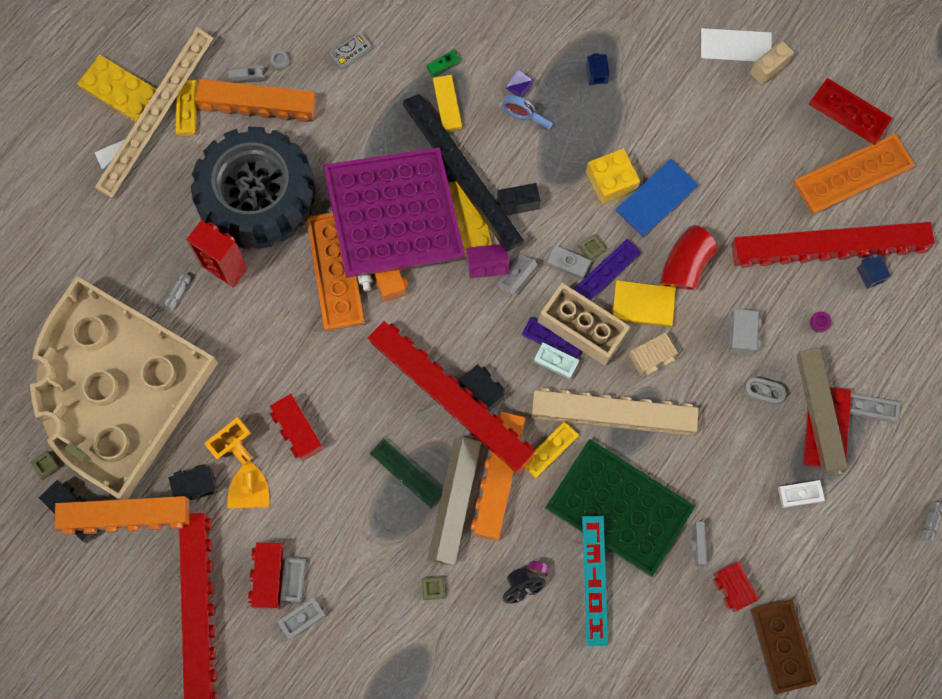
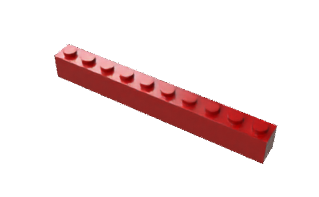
(832, 244)
(452, 398)
(197, 608)

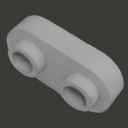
(764, 391)

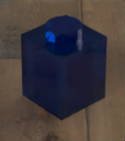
(597, 69)

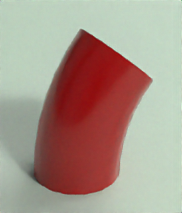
(688, 259)

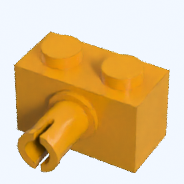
(229, 440)

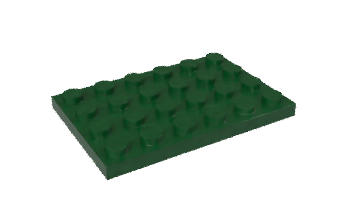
(637, 511)

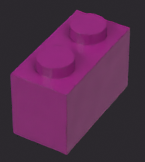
(487, 261)

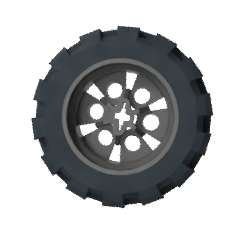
(231, 161)

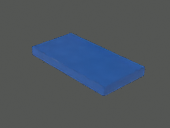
(656, 198)

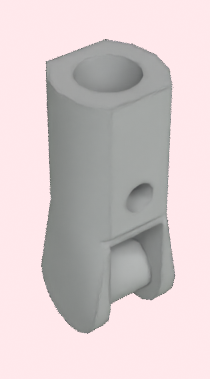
(242, 74)

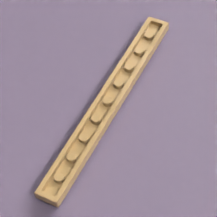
(153, 113)

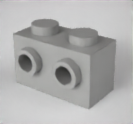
(744, 332)

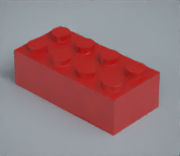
(217, 253)

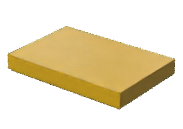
(644, 303)

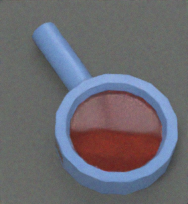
(523, 110)

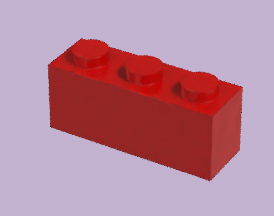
(295, 428)
(266, 575)

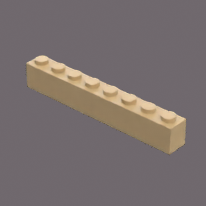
(614, 412)

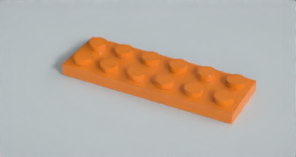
(853, 174)
(337, 294)

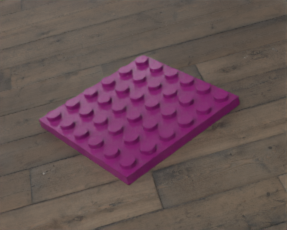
(393, 212)

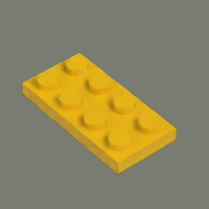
(117, 88)
(471, 225)

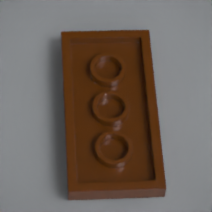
(783, 646)

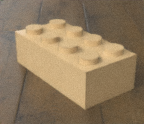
(583, 324)

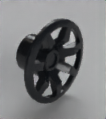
(520, 584)

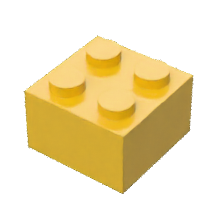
(612, 176)

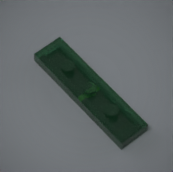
(406, 473)

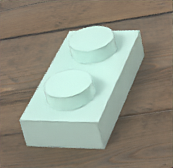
(556, 361)

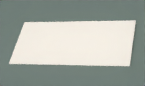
(734, 44)

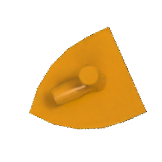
(248, 488)

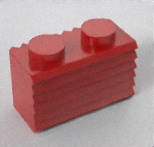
(735, 587)

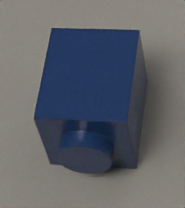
(873, 271)

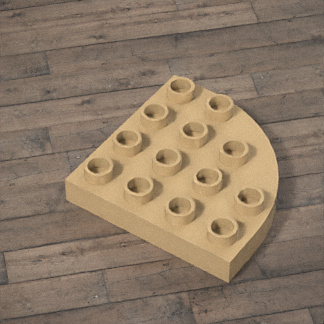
(112, 385)

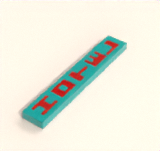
(595, 581)

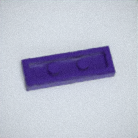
(541, 334)

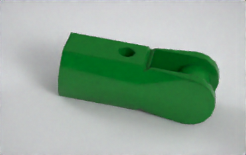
(441, 63)

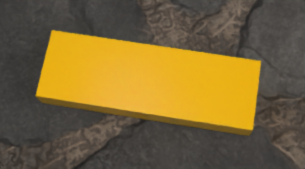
(447, 103)
(186, 109)
(552, 449)

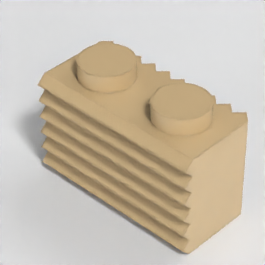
(771, 62)
(653, 354)

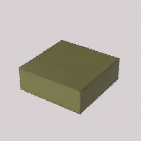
(591, 247)
(79, 454)
(45, 465)
(433, 588)

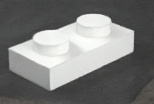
(801, 494)

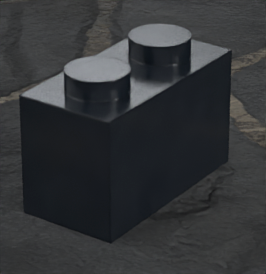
(519, 199)
(483, 387)
(194, 483)

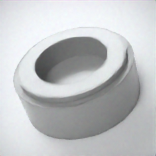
(279, 60)

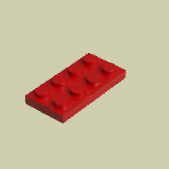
(850, 111)
(841, 401)

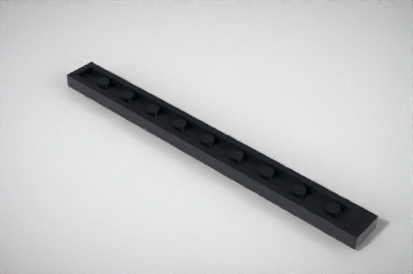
(463, 173)

